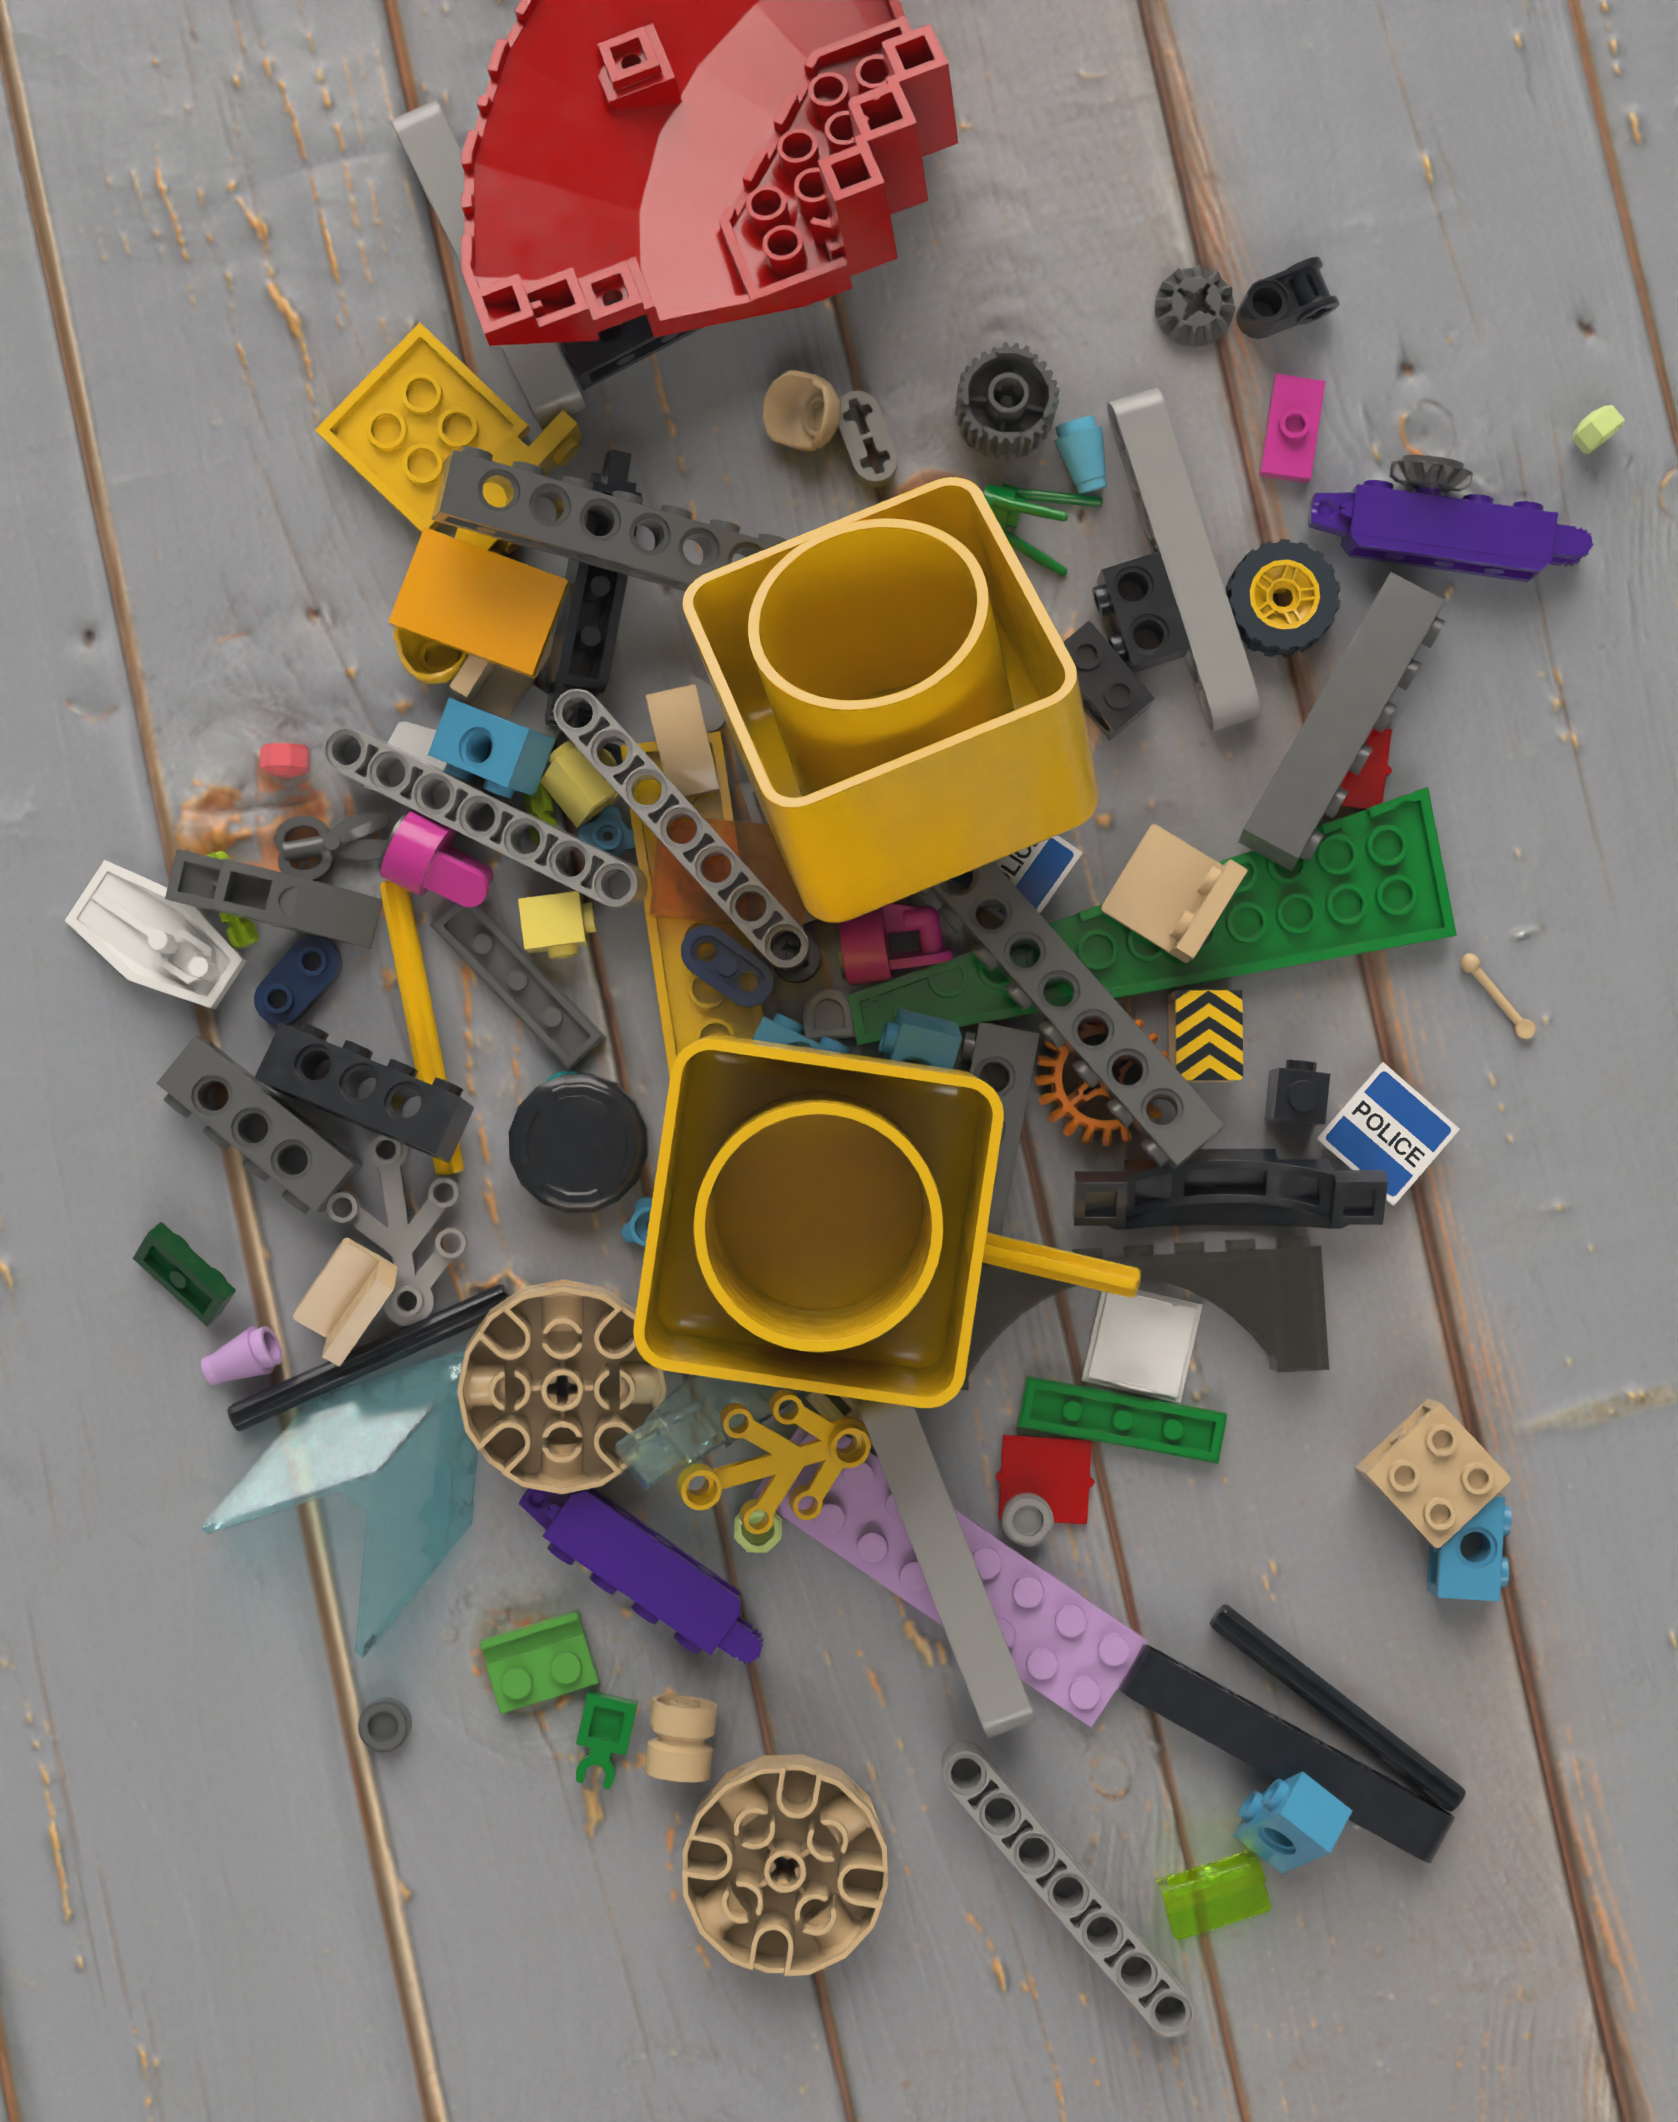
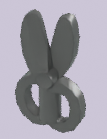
(341, 840)

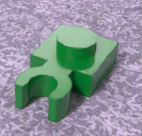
(605, 1730)

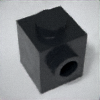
(1297, 1094)

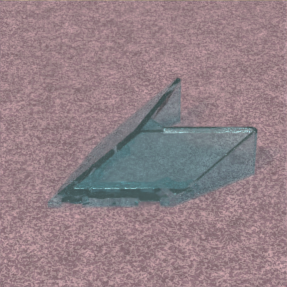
(397, 1455)

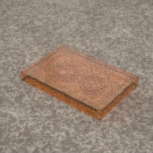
(682, 898)

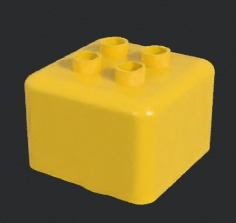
(896, 698)
(818, 1221)

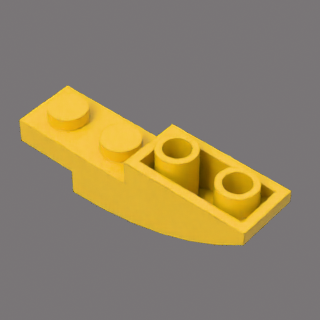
(553, 446)

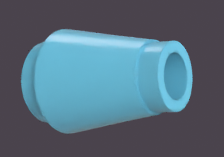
(1083, 453)

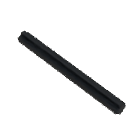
(365, 1359)
(1337, 1708)

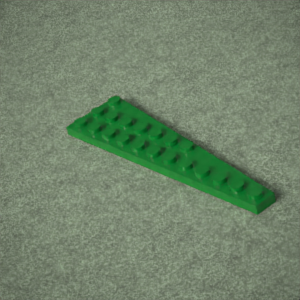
(1364, 891)

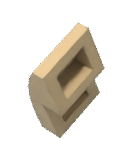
(683, 740)

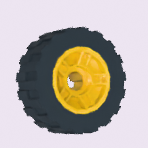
(1283, 569)

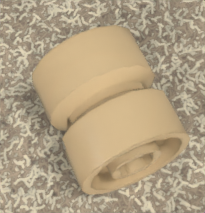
(680, 1744)

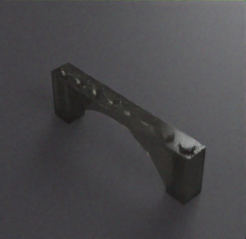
(1264, 1289)

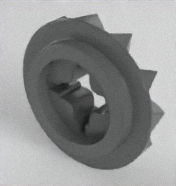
(1201, 327)
(1431, 472)

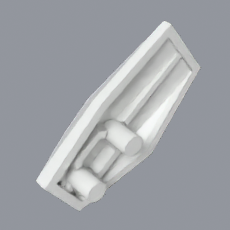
(155, 939)

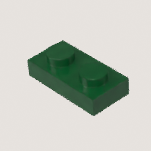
(184, 1273)

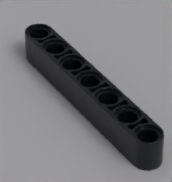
(1285, 1750)

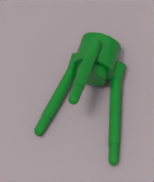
(1009, 504)

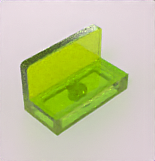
(1214, 1894)

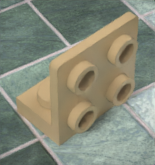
(1172, 893)
(1434, 1472)

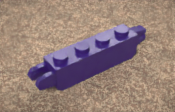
(1448, 532)
(646, 1569)

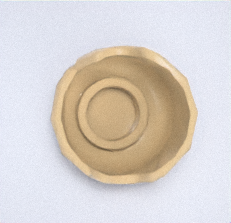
(801, 411)

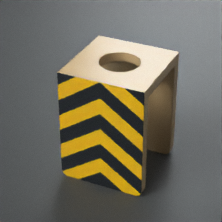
(1206, 1034)

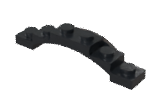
(1230, 1190)

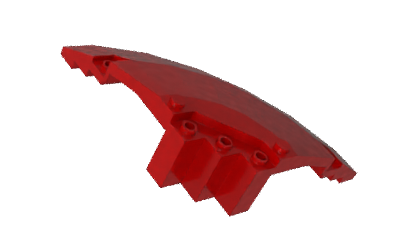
(692, 160)

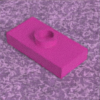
(1292, 428)

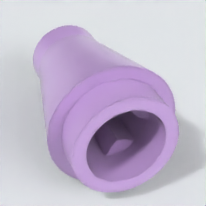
(245, 1356)

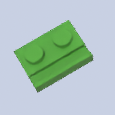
(539, 1661)

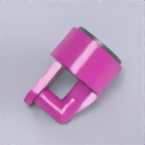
(423, 859)
(866, 946)

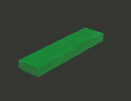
(1122, 1419)

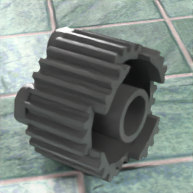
(1002, 429)

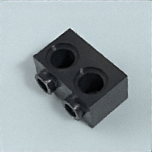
(1155, 612)
(1107, 685)

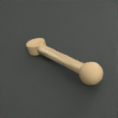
(1522, 1027)

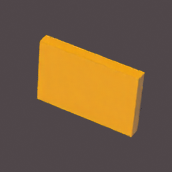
(479, 602)

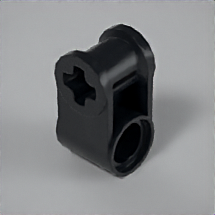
(1293, 294)

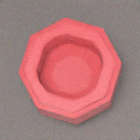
(285, 759)

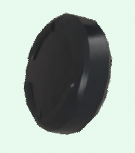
(578, 1142)

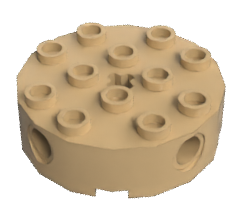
(522, 1421)
(782, 1916)

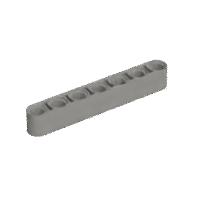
(438, 167)
(1178, 531)
(668, 808)
(461, 813)
(947, 1566)
(1081, 1908)

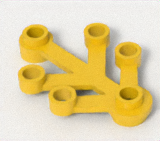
(781, 1462)

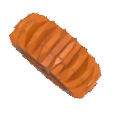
(1068, 1104)

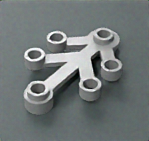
(402, 1237)

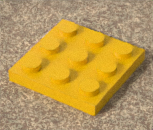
(410, 420)

